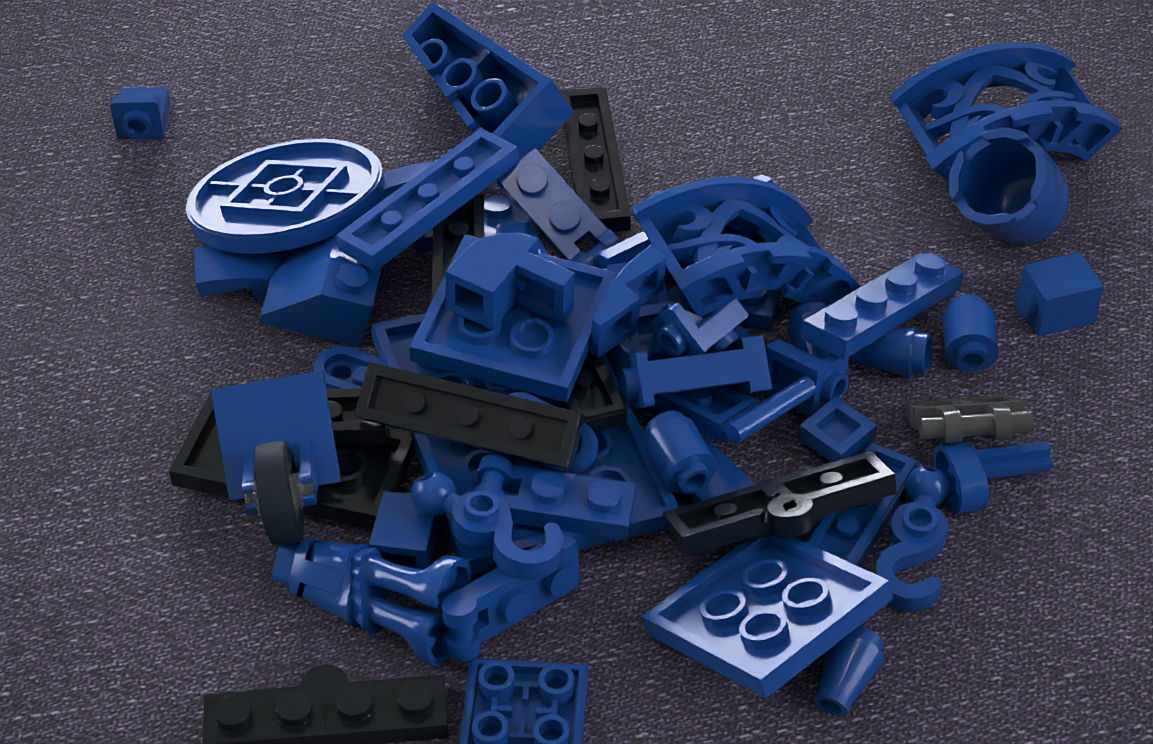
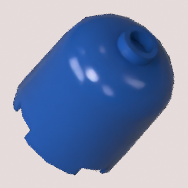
(1009, 187)

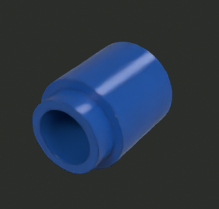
(969, 333)
(679, 452)

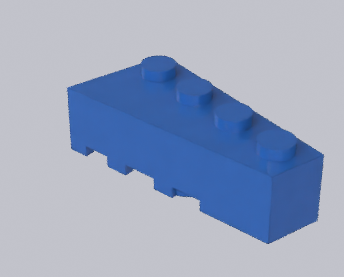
(487, 81)

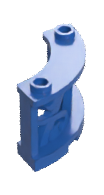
(1054, 115)
(734, 265)
(739, 365)

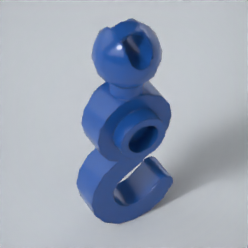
(485, 521)
(916, 536)

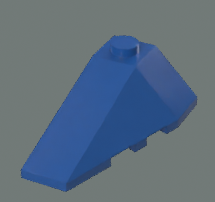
(322, 294)

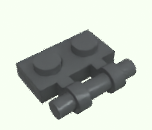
(969, 417)

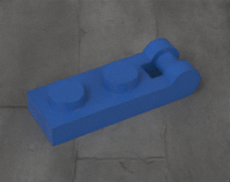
(555, 209)
(570, 500)
(501, 601)

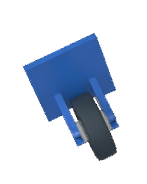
(277, 448)

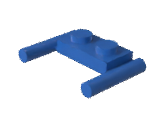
(730, 413)

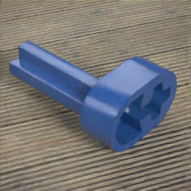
(971, 468)

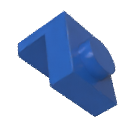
(683, 338)

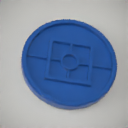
(285, 196)

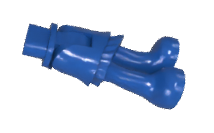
(354, 586)

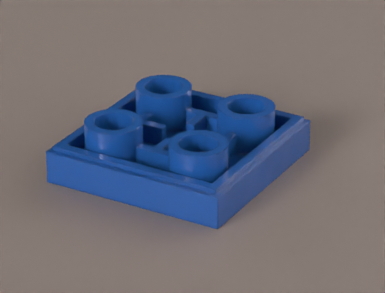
(524, 702)

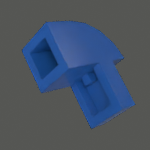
(504, 272)

